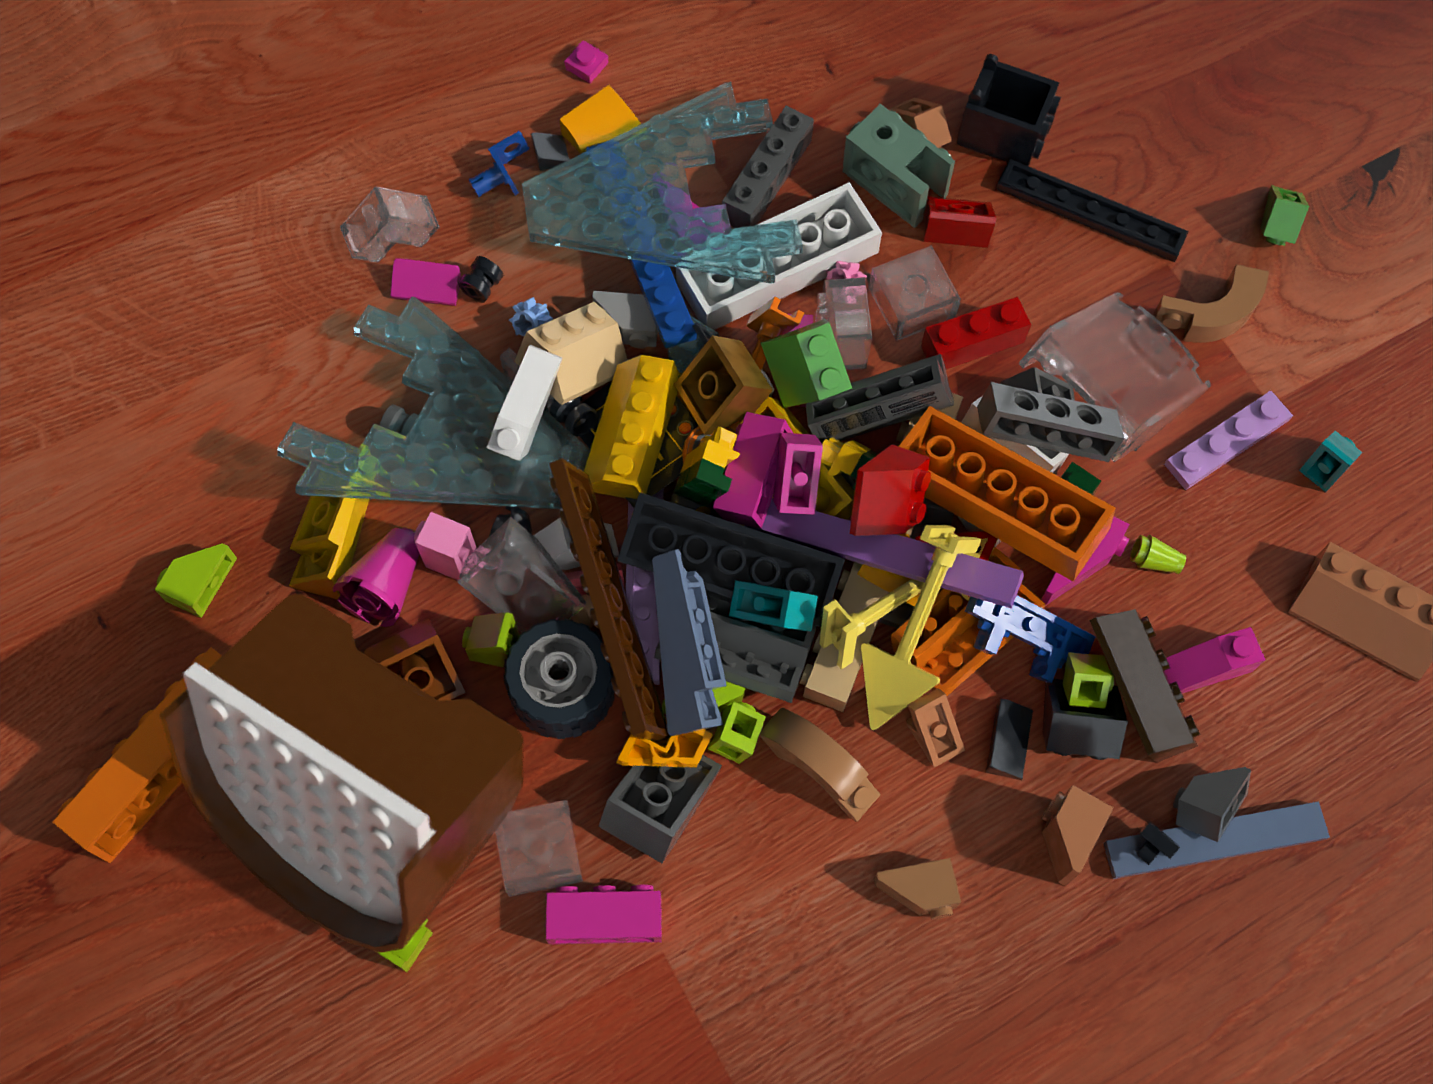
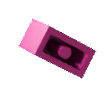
(797, 473)

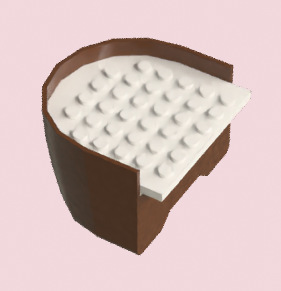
(340, 774)

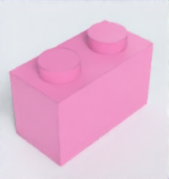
(444, 544)

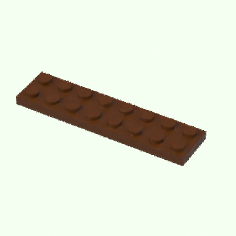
(610, 604)

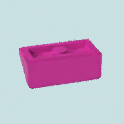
(425, 281)

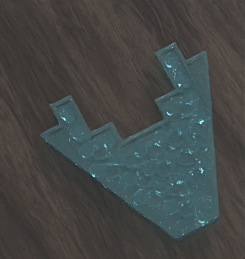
(636, 201)
(447, 445)

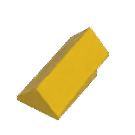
(326, 542)

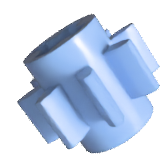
(529, 316)

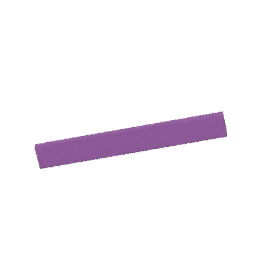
(894, 554)

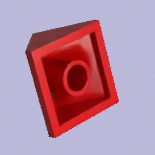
(959, 222)

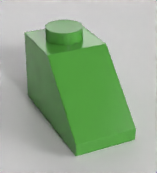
(1283, 215)

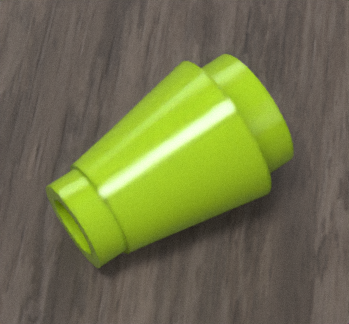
(1156, 555)

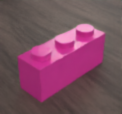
(753, 471)
(604, 915)

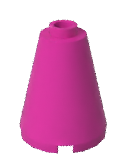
(380, 578)

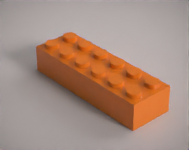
(1009, 494)
(129, 785)

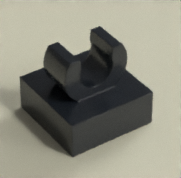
(1156, 842)

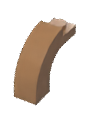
(1220, 318)
(822, 759)

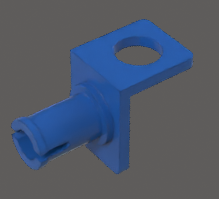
(497, 174)

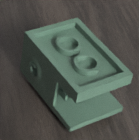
(896, 163)

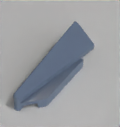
(687, 647)

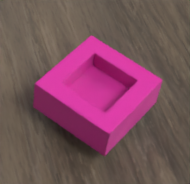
(586, 61)

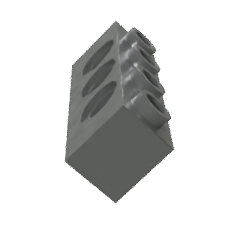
(768, 168)
(1049, 422)

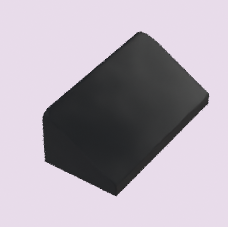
(1009, 739)

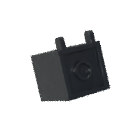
(1008, 112)

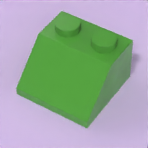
(806, 364)

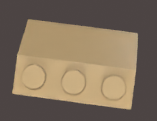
(588, 347)

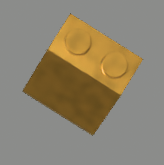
(722, 384)

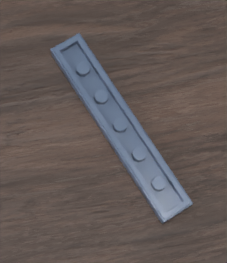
(1243, 836)

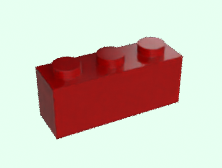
(977, 333)

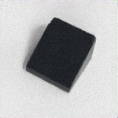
(549, 150)

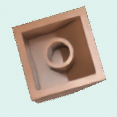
(1073, 830)

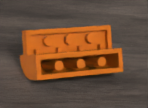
(950, 635)

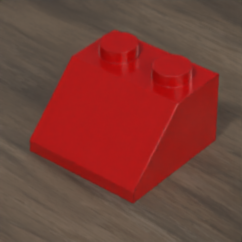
(890, 493)

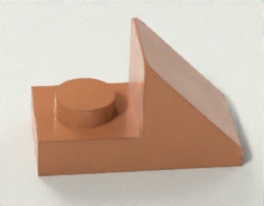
(935, 727)

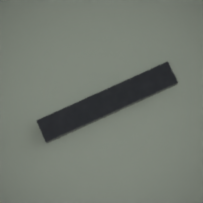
(1092, 210)

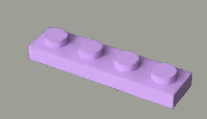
(1228, 440)

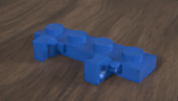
(1033, 625)

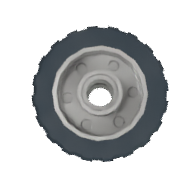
(553, 652)

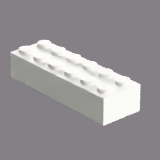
(831, 231)

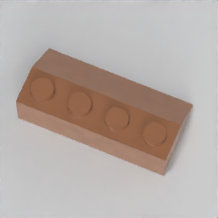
(1368, 610)

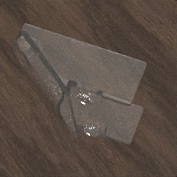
(1123, 364)

